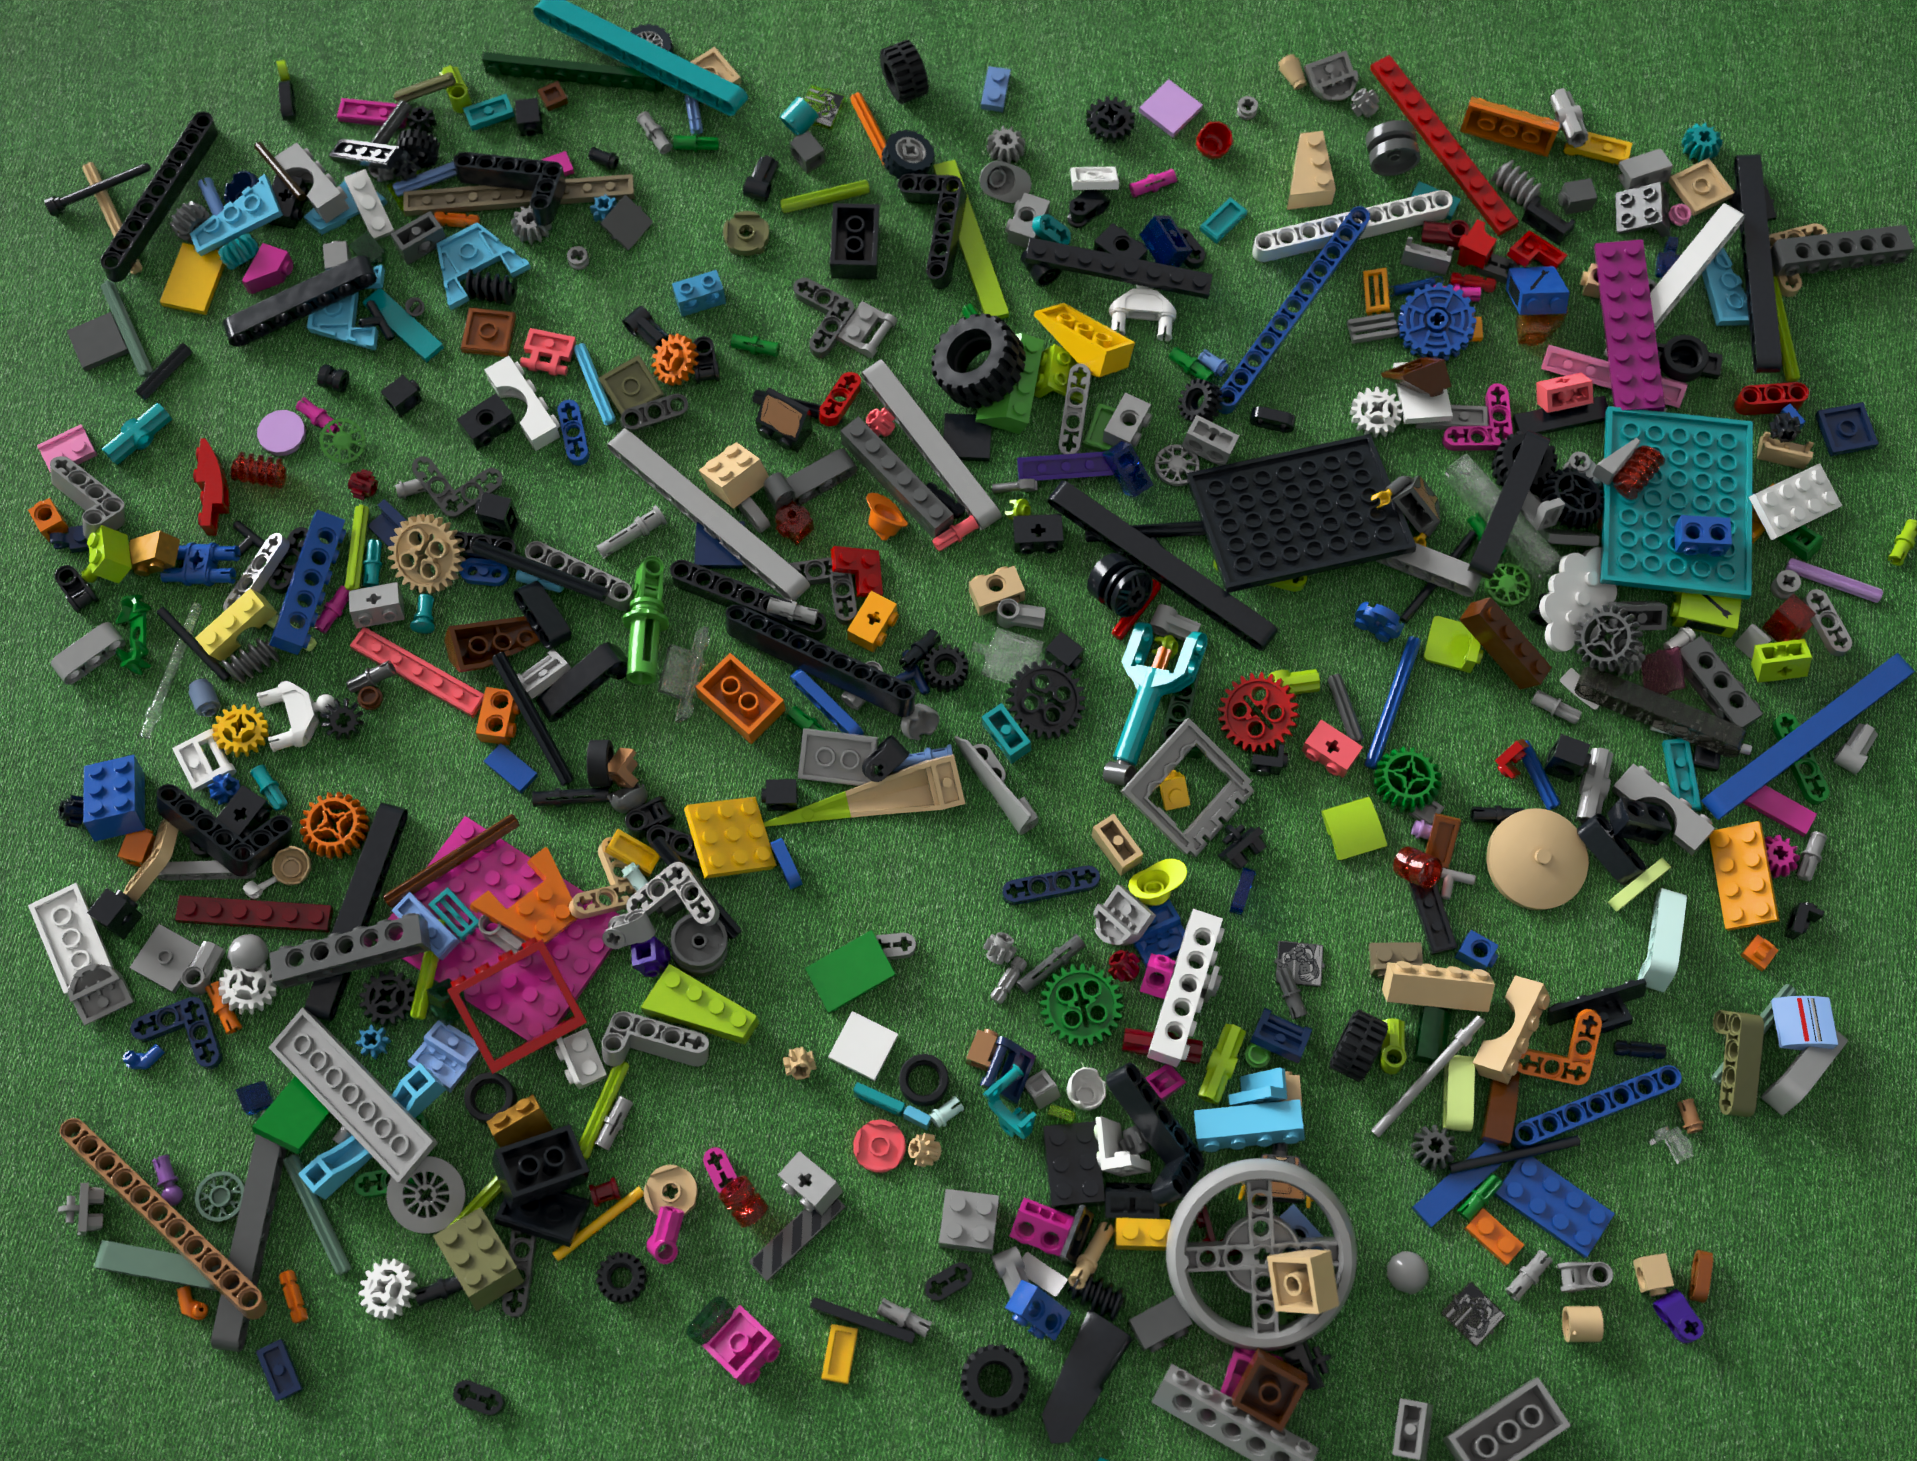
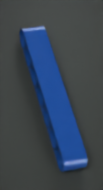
(1604, 1099)

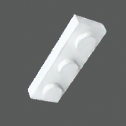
(369, 204)

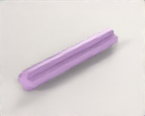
(1835, 580)

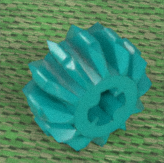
(1701, 142)
(238, 251)

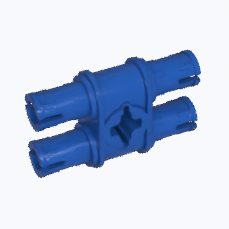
(201, 564)

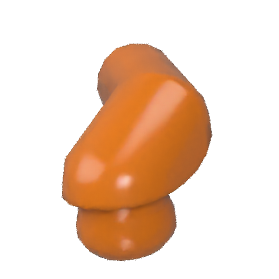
(189, 1306)

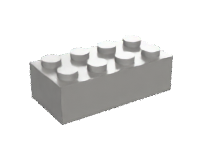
(1509, 1427)

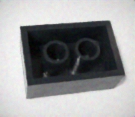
(855, 241)
(540, 1166)
(1073, 1166)

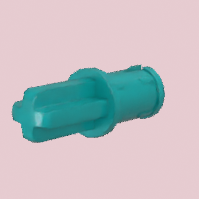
(372, 564)
(269, 787)

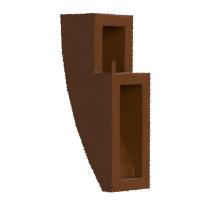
(1500, 1111)

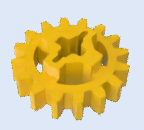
(247, 737)

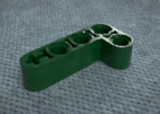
(1183, 705)

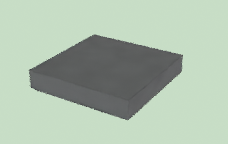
(97, 341)
(1570, 537)

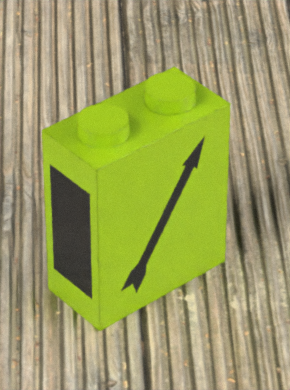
(1706, 613)

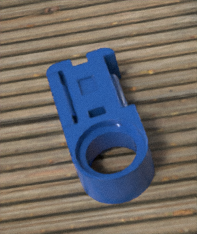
(786, 863)

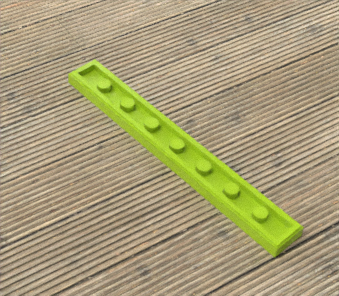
(976, 254)

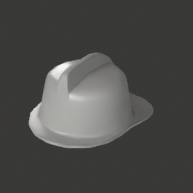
(1004, 181)

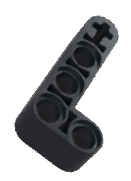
(582, 680)

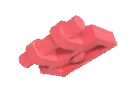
(549, 345)

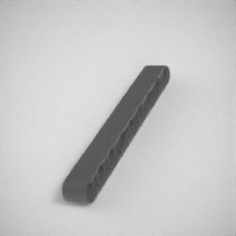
(250, 1238)

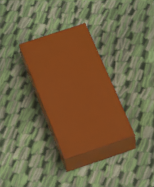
(1443, 838)

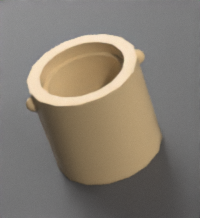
(1582, 1324)

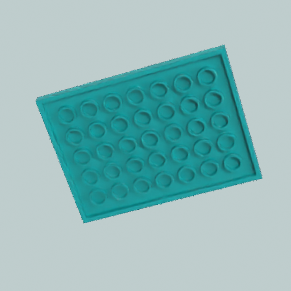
(1702, 475)

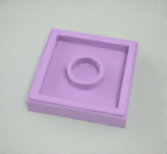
(1170, 108)

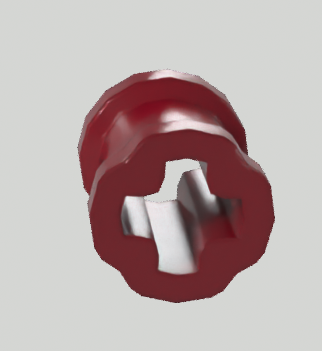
(605, 1192)

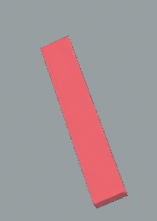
(418, 672)

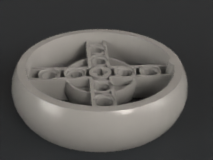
(1184, 1255)

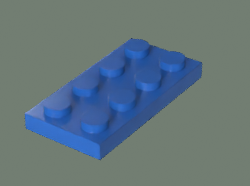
(1554, 1205)

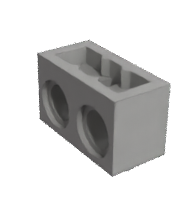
(1210, 441)

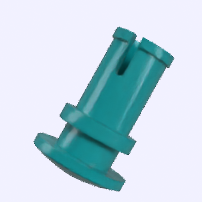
(423, 618)

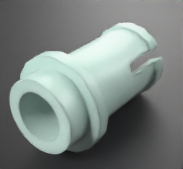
(634, 876)
(945, 1113)

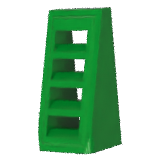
(1800, 548)

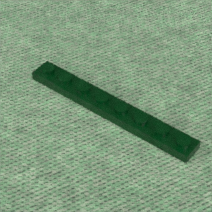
(569, 71)

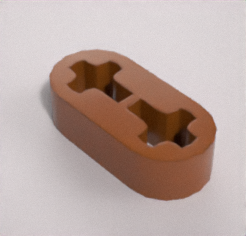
(1701, 1276)

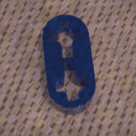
(1242, 891)

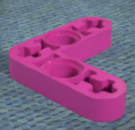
(1488, 432)

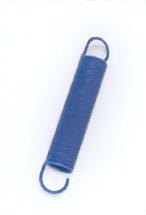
(1411, 286)

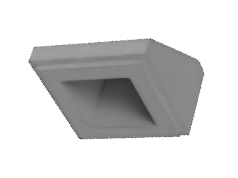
(1750, 638)
(1042, 1089)

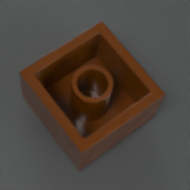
(1269, 1389)

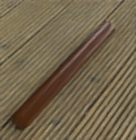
(452, 860)

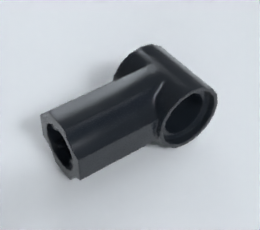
(759, 184)
(642, 324)

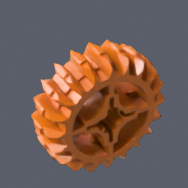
(314, 833)

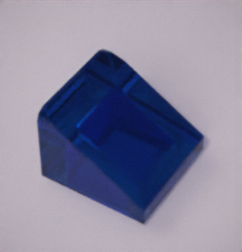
(254, 1097)

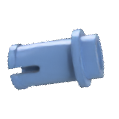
(1213, 363)

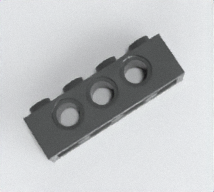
(1718, 671)

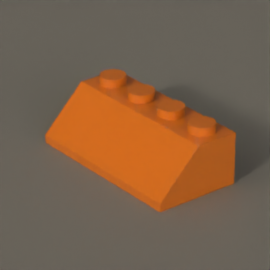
(1509, 126)

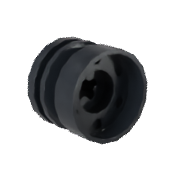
(1119, 585)

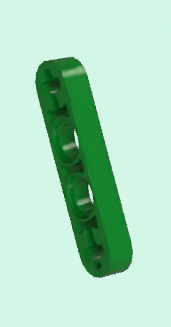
(1808, 759)

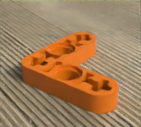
(1573, 1058)

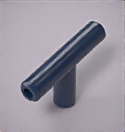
(915, 674)

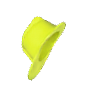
(1156, 882)

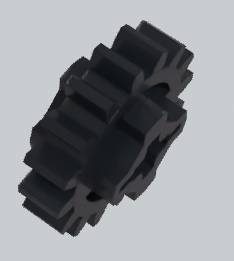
(1110, 119)
(398, 990)

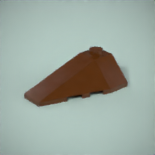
(475, 644)

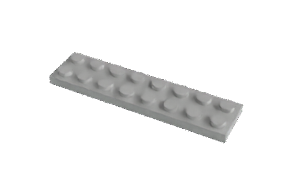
(353, 1095)

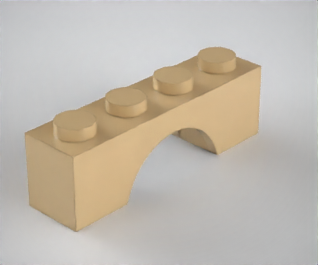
(1500, 1056)

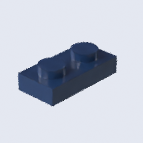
(279, 1370)

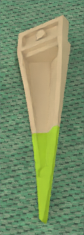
(917, 788)

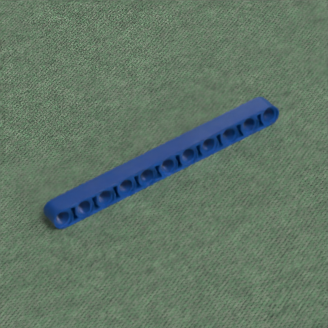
(1295, 299)
(1807, 736)

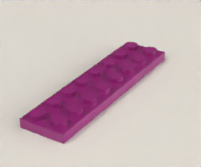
(1629, 326)

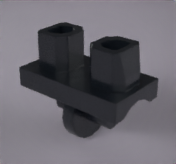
(1249, 839)
(1302, 1354)

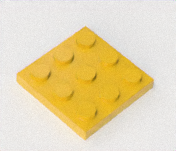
(729, 837)

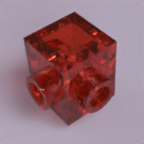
(794, 522)

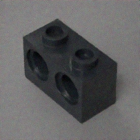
(1639, 821)
(1130, 1201)

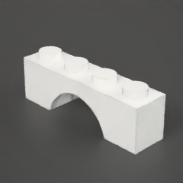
(508, 382)

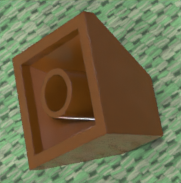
(1421, 375)

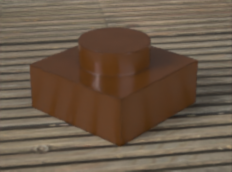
(553, 96)

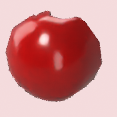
(1214, 140)

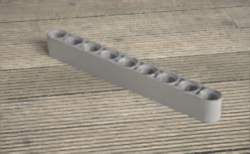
(931, 444)

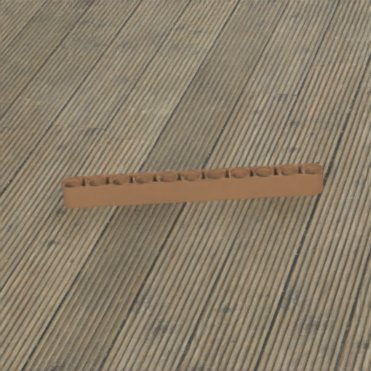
(169, 1225)

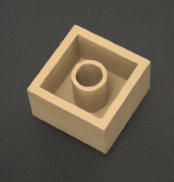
(734, 474)

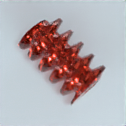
(258, 471)
(1638, 471)

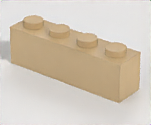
(1438, 986)

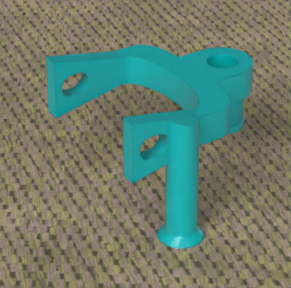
(1015, 1122)

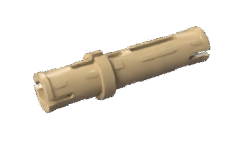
(1087, 1262)

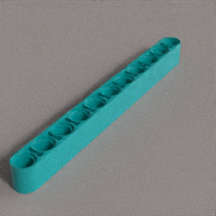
(642, 55)

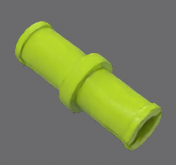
(1903, 543)

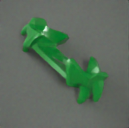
(135, 613)

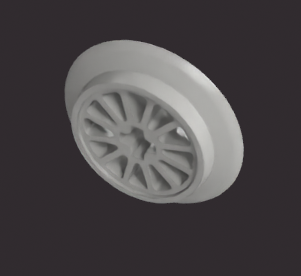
(430, 1223)

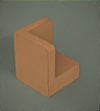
(621, 768)

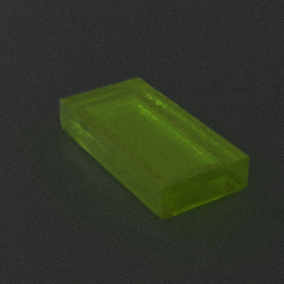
(1061, 1113)

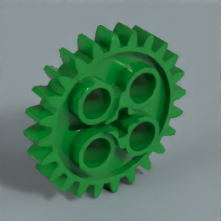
(1058, 1009)

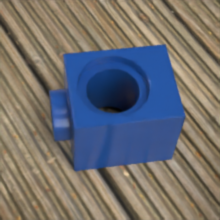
(1474, 940)

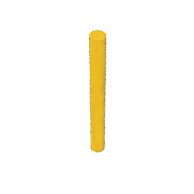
(600, 1222)

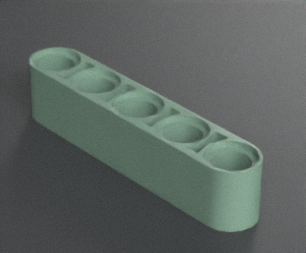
(150, 1265)

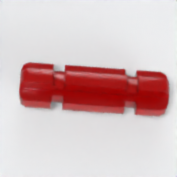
(1473, 281)

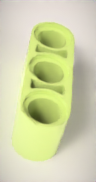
(1459, 1094)

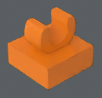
(1759, 952)

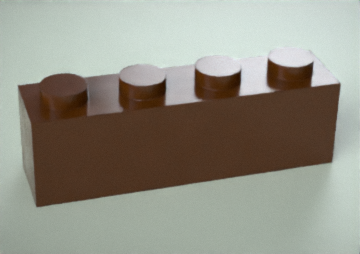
(1505, 643)

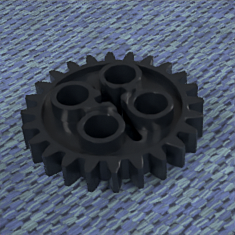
(1054, 680)

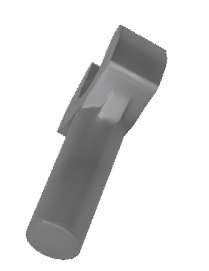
(1022, 485)

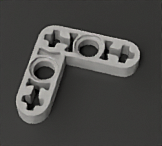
(679, 887)

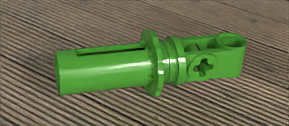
(645, 619)

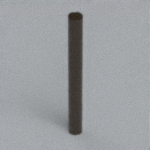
(280, 171)

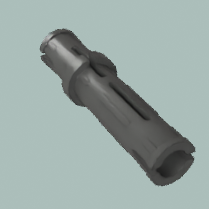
(1075, 944)

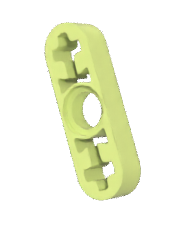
(1639, 884)

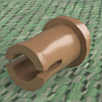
(1690, 1116)

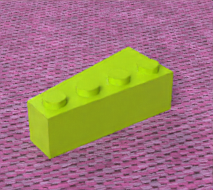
(692, 1004)

